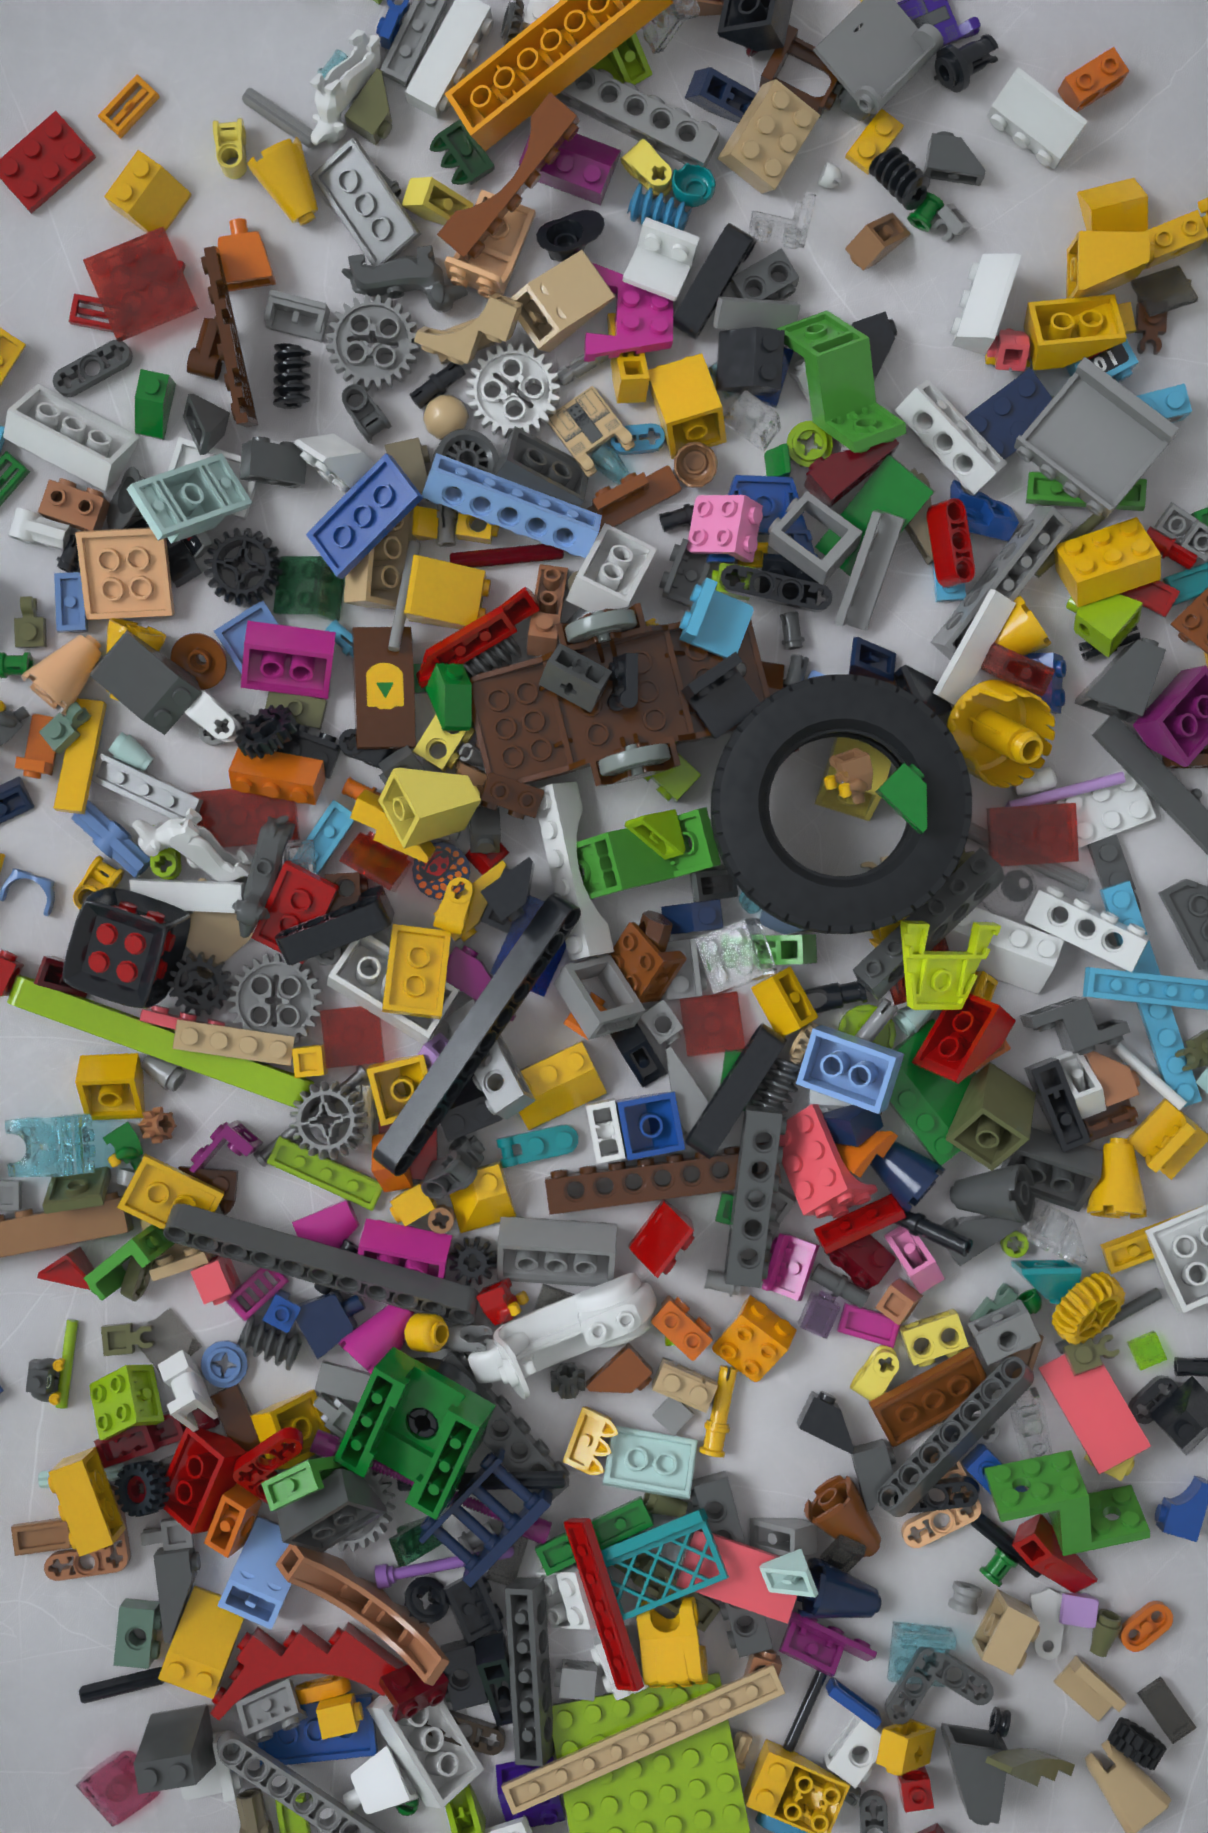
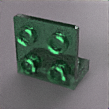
(308, 588)

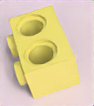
(435, 735)
(932, 1329)

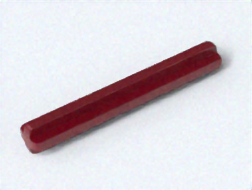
(507, 555)

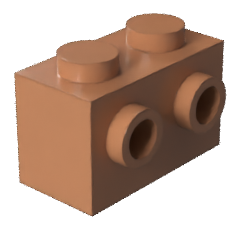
(73, 506)

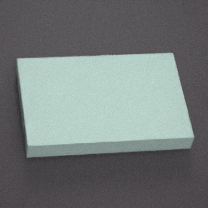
(651, 1463)

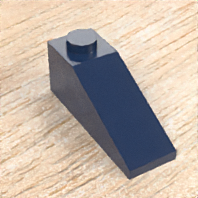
(719, 94)

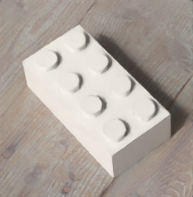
(362, 977)

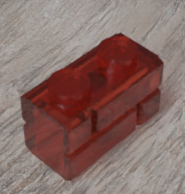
(1017, 669)

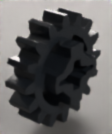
(266, 731)
(196, 972)

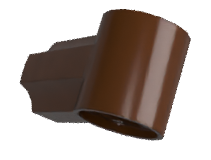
(205, 359)

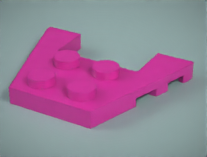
(641, 321)

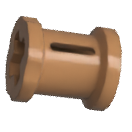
(438, 1227)

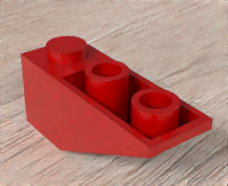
(1041, 1551)

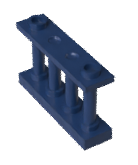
(514, 1524)

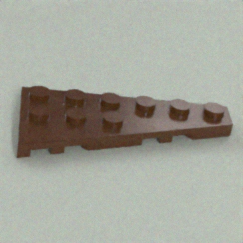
(229, 348)

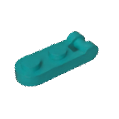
(538, 1144)

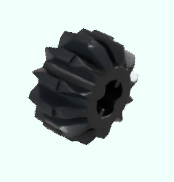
(464, 1265)

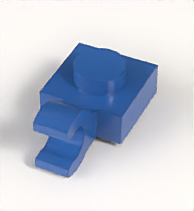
(390, 25)

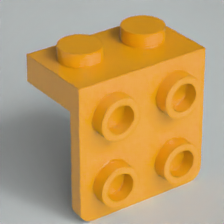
(755, 1340)

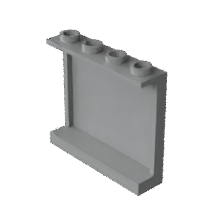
(1095, 439)

